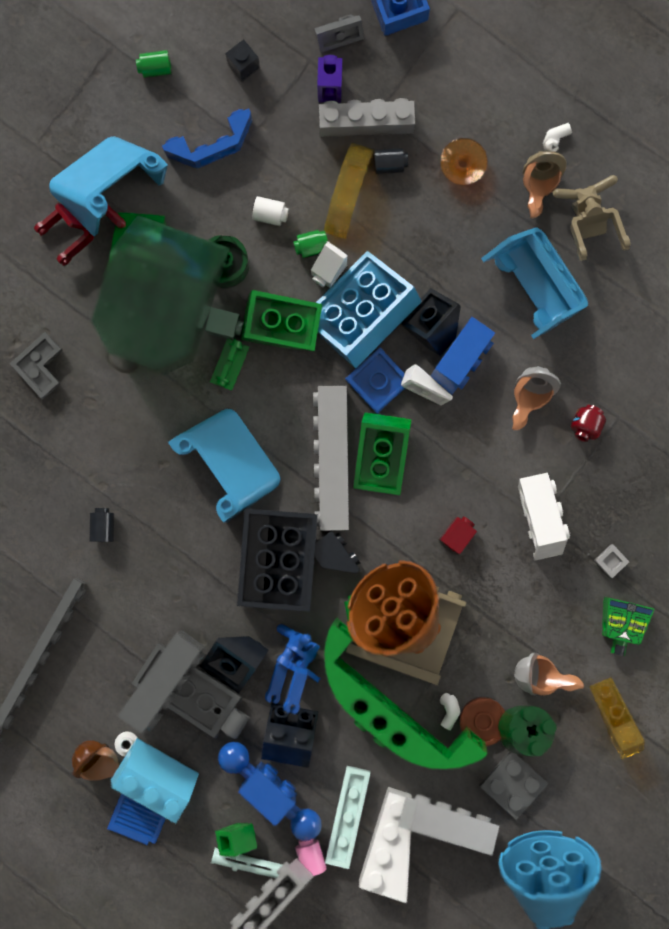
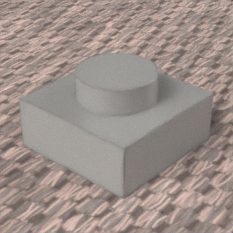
(611, 561)

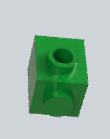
(236, 839)

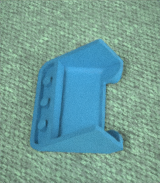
(83, 181)
(233, 459)

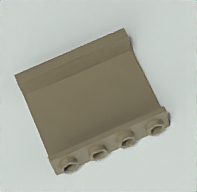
(429, 662)

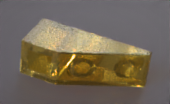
(617, 718)

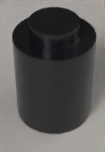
(390, 161)
(101, 526)

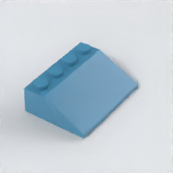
(364, 308)

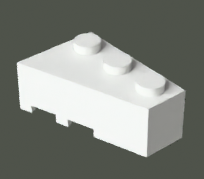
(543, 515)

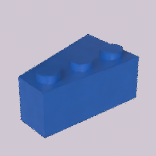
(463, 356)

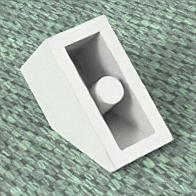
(329, 265)

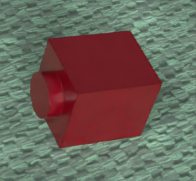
(458, 534)

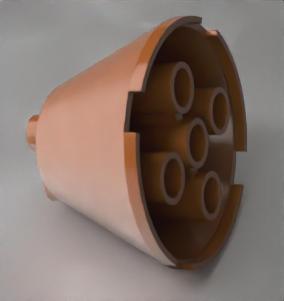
(395, 610)

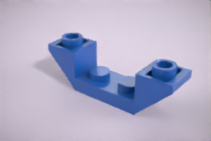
(178, 150)

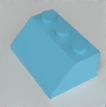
(155, 780)

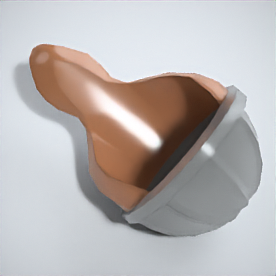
(533, 392)
(540, 676)

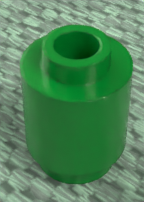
(310, 243)

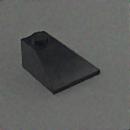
(434, 321)
(234, 660)

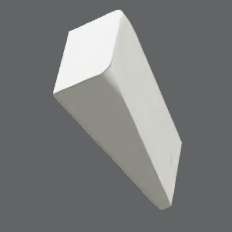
(424, 385)

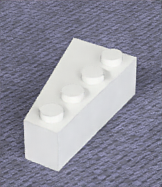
(388, 854)

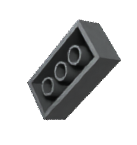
(159, 685)

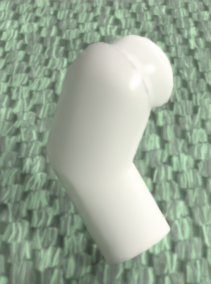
(553, 137)

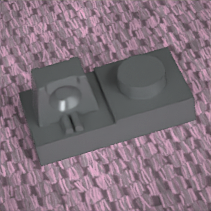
(340, 33)

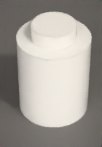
(269, 211)

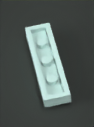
(347, 817)

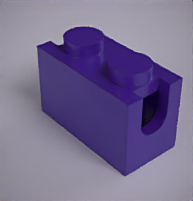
(329, 79)

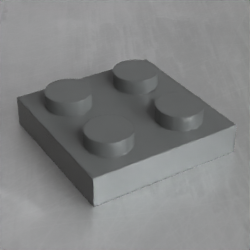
(513, 784)

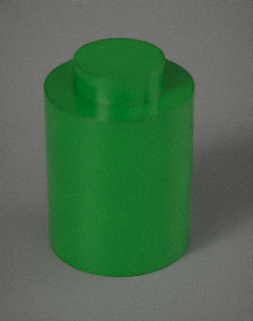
(154, 64)

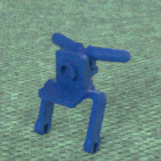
(304, 653)

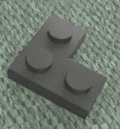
(32, 364)

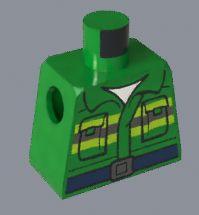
(624, 623)

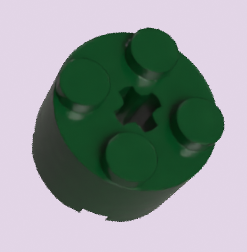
(238, 260)
(528, 742)

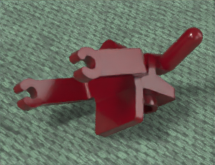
(61, 212)

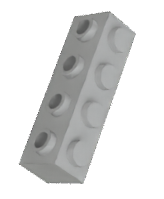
(366, 118)
(448, 825)
(275, 897)

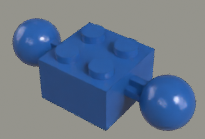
(268, 792)

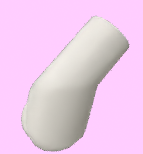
(452, 710)

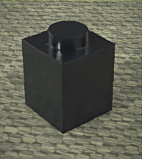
(242, 60)

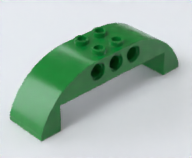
(417, 744)

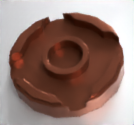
(477, 714)

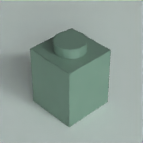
(224, 324)

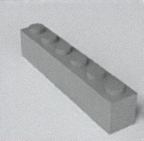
(333, 457)

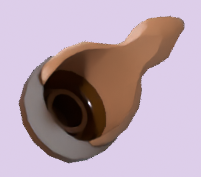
(94, 761)

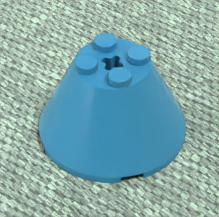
(550, 875)

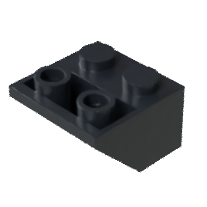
(289, 736)

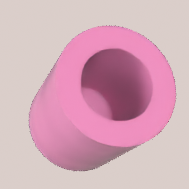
(311, 856)

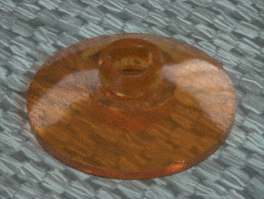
(463, 150)

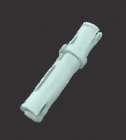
(221, 860)

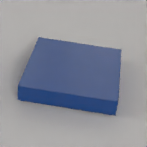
(377, 380)

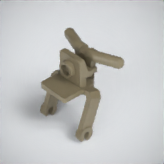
(590, 216)

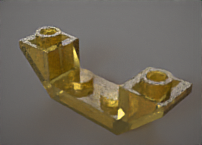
(347, 190)

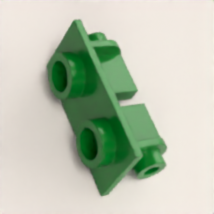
(229, 364)

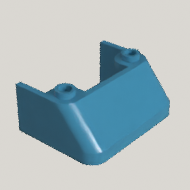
(542, 276)

